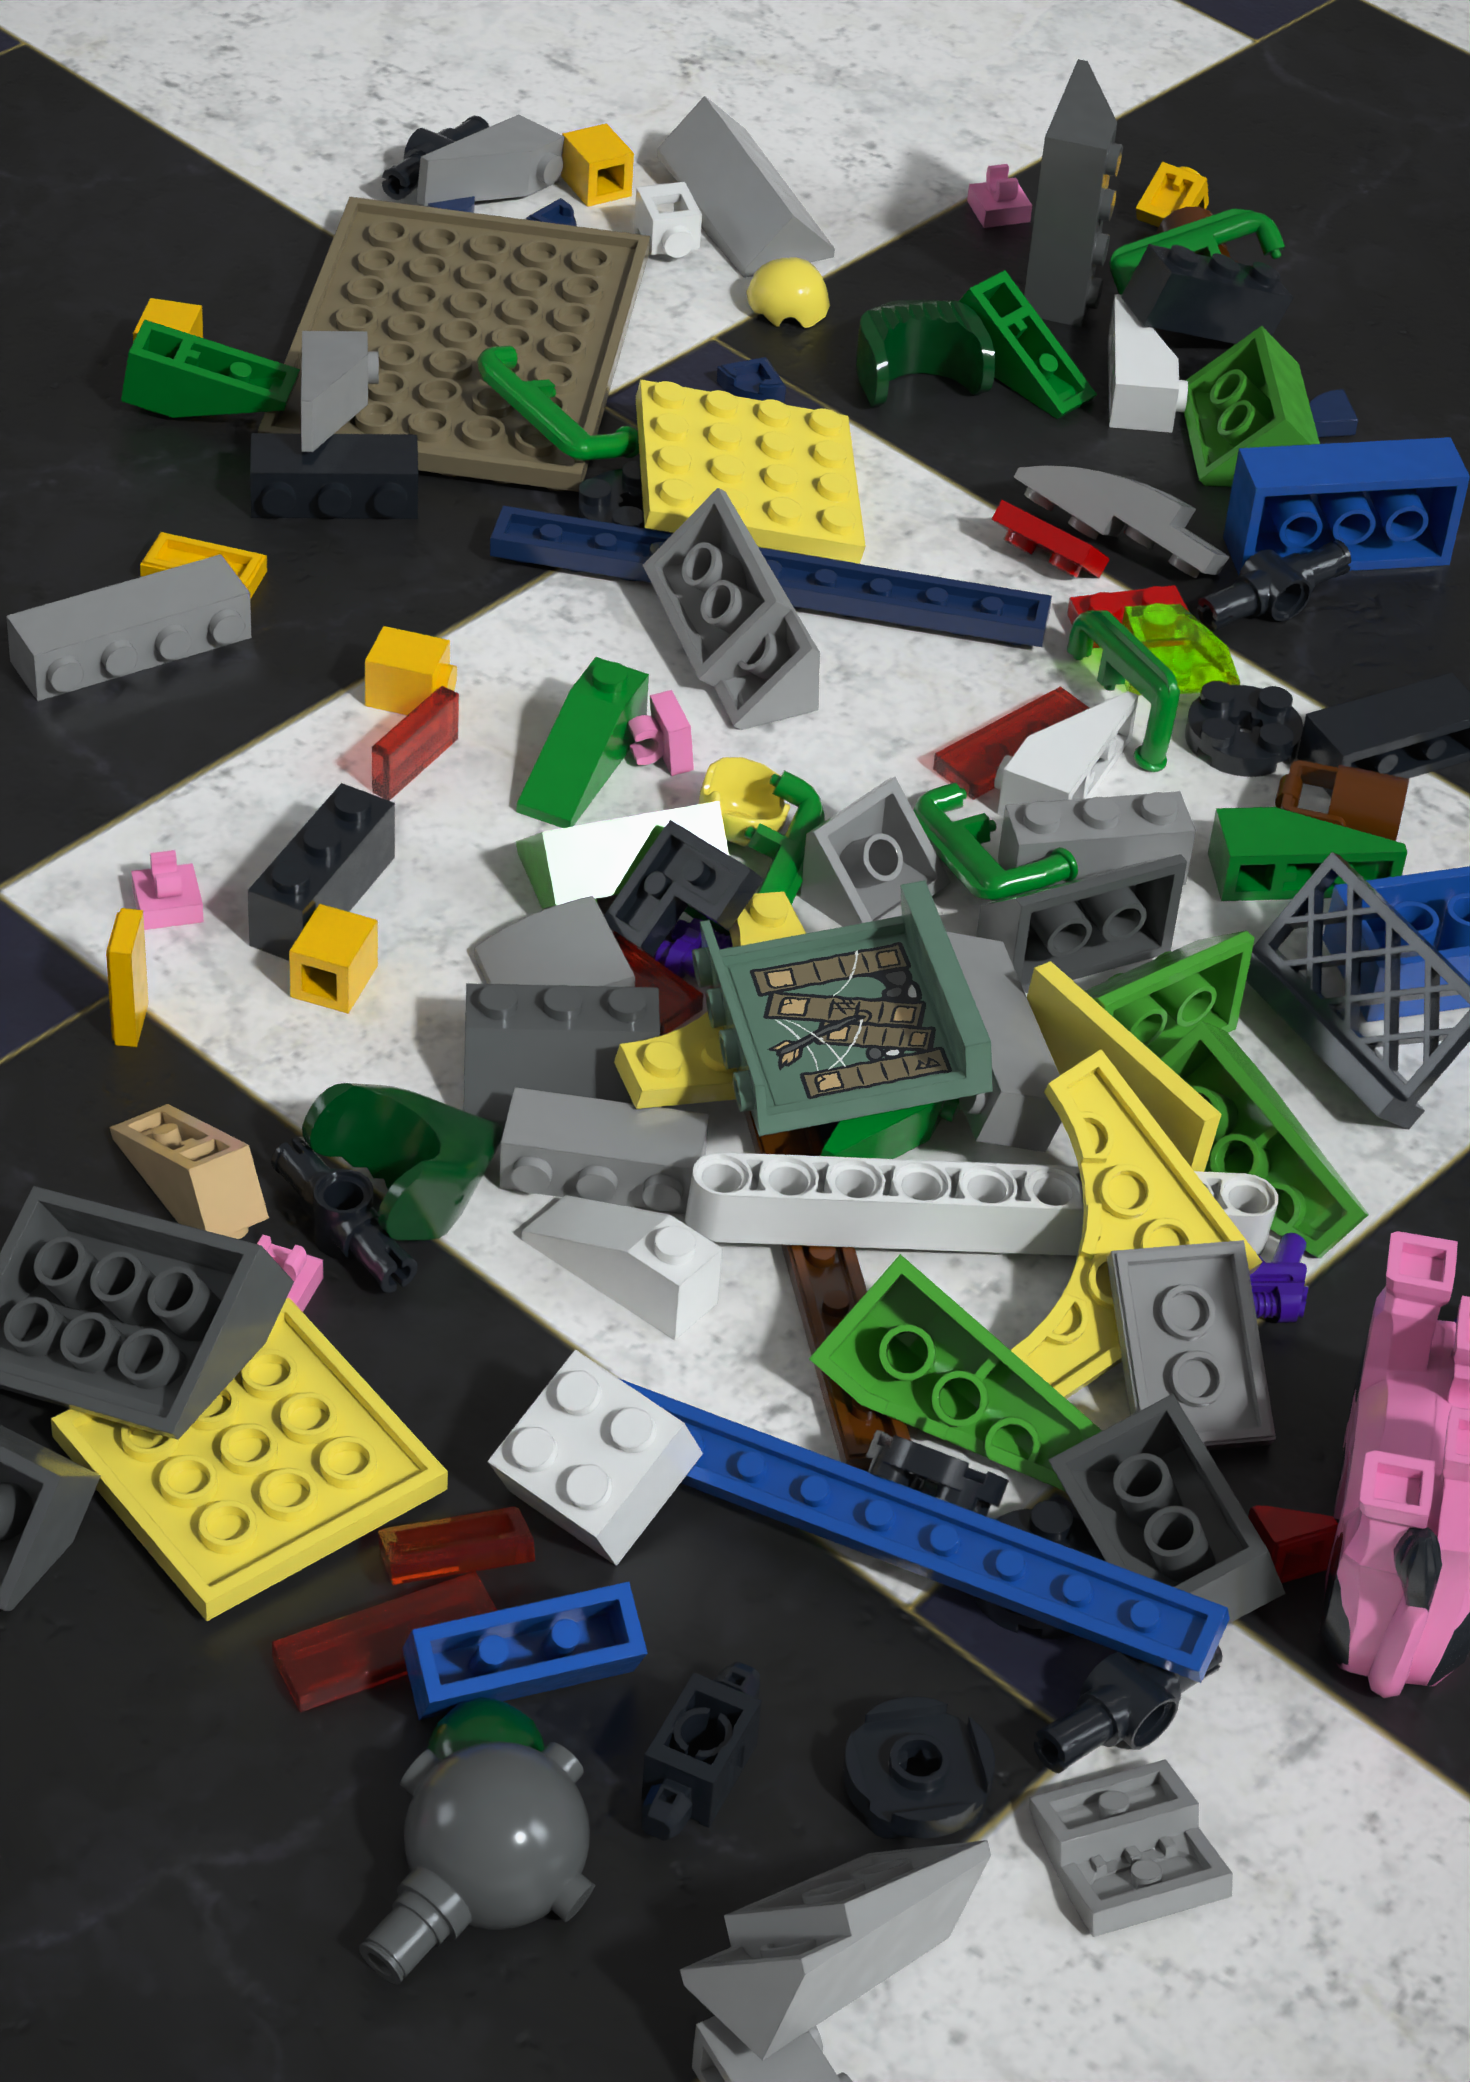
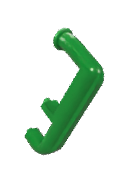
(1200, 237)
(534, 404)
(1131, 660)
(961, 850)
(786, 851)

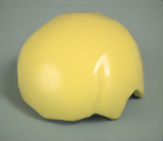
(789, 290)
(743, 797)

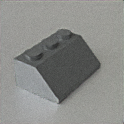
(1090, 920)
(550, 1041)
(1167, 1509)
(39, 1511)

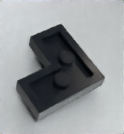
(678, 874)

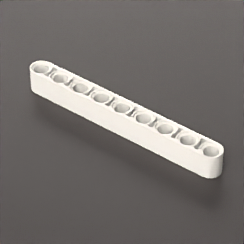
(920, 1203)

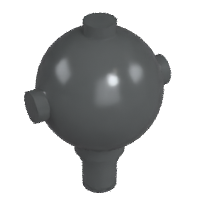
(488, 1846)

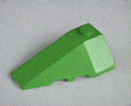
(1265, 1140)
(943, 1372)

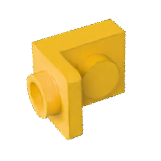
(1172, 190)

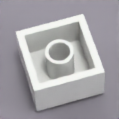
(596, 1457)

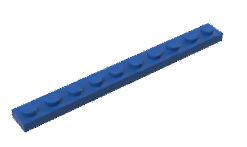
(951, 1544)

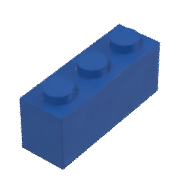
(525, 1649)

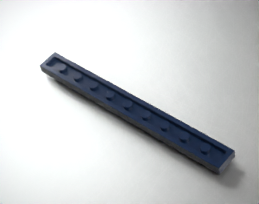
(807, 580)

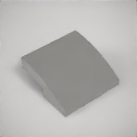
(556, 947)
(1130, 1847)

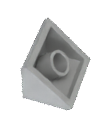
(864, 857)

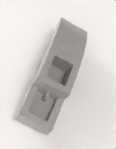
(1108, 502)

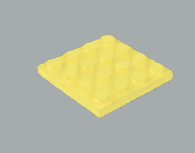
(777, 462)
(266, 1476)

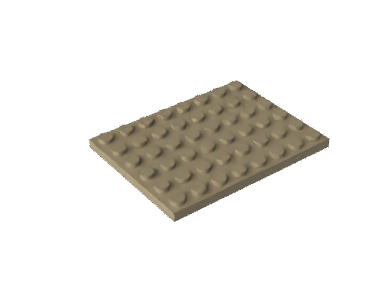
(443, 290)

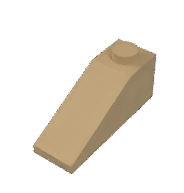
(194, 1170)

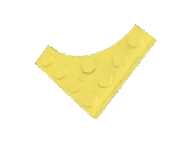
(689, 1062)
(1133, 1198)

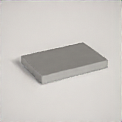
(1193, 1334)

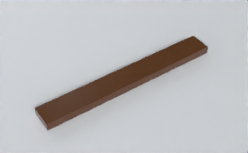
(826, 1289)

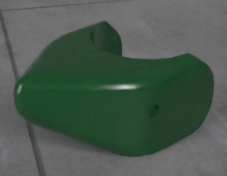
(923, 338)
(415, 1143)

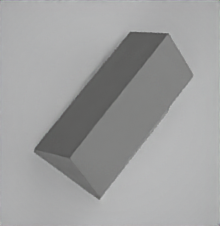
(739, 192)
(735, 617)
(832, 1940)

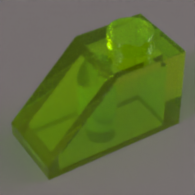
(1182, 645)

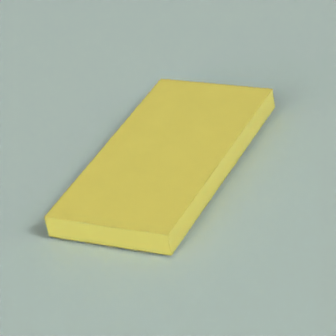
(1080, 1027)

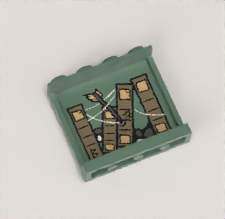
(846, 1019)

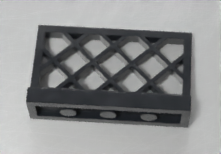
(1337, 1036)

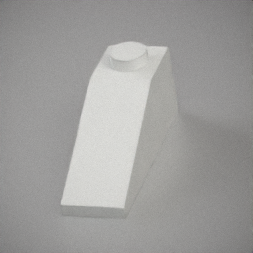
(1141, 375)
(1069, 756)
(634, 1258)

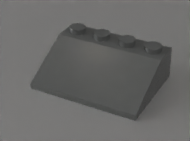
(1073, 203)
(129, 1311)

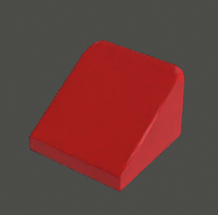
(1295, 1539)

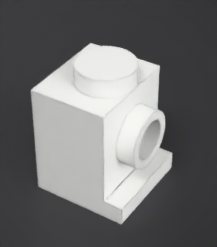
(669, 232)

